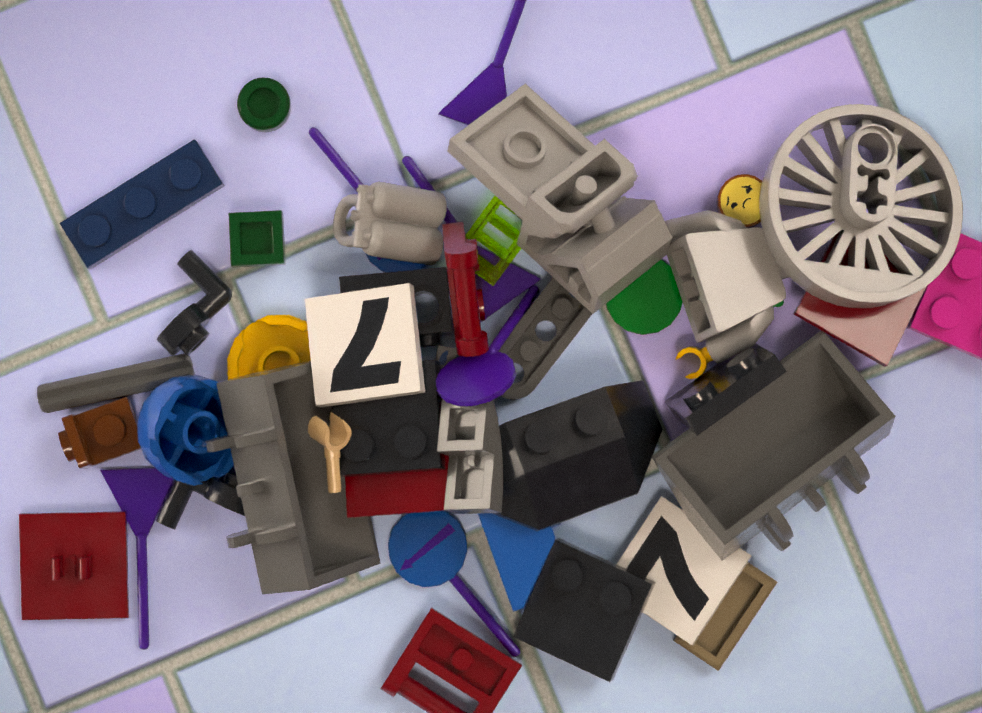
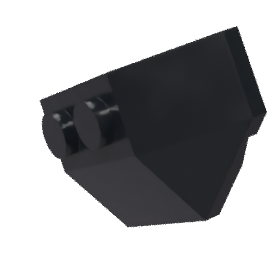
(577, 455)

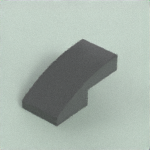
(475, 458)

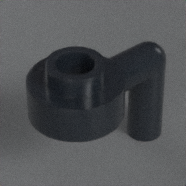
(187, 329)
(213, 489)

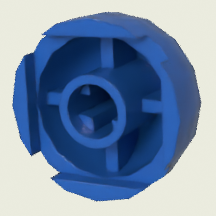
(176, 425)

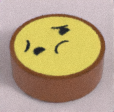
(740, 199)

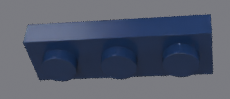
(142, 204)

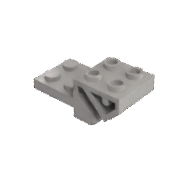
(565, 196)

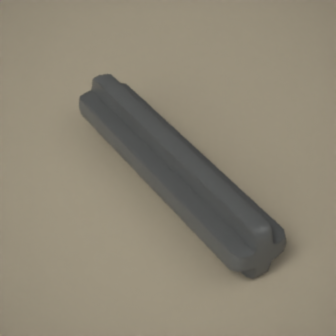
(111, 383)

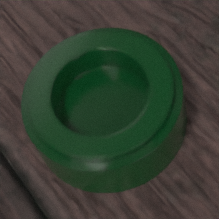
(264, 104)

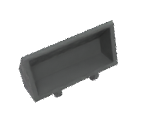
(777, 449)
(281, 472)

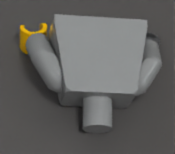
(724, 283)

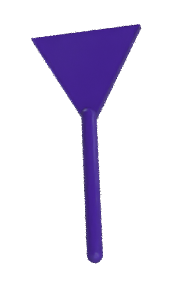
(490, 84)
(513, 280)
(142, 496)

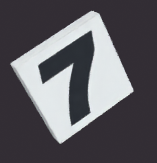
(364, 345)
(685, 568)

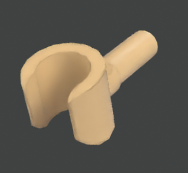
(333, 439)

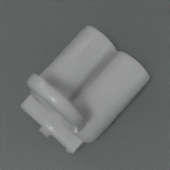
(393, 222)

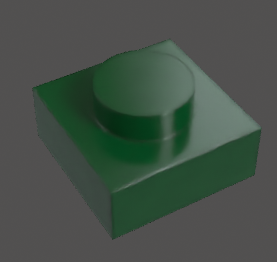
(257, 238)

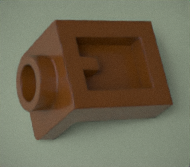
(100, 434)

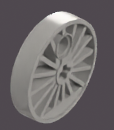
(875, 186)

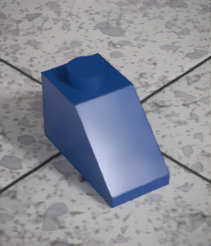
(517, 554)

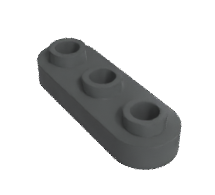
(536, 355)

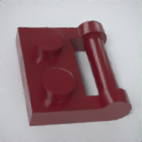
(465, 298)
(458, 659)

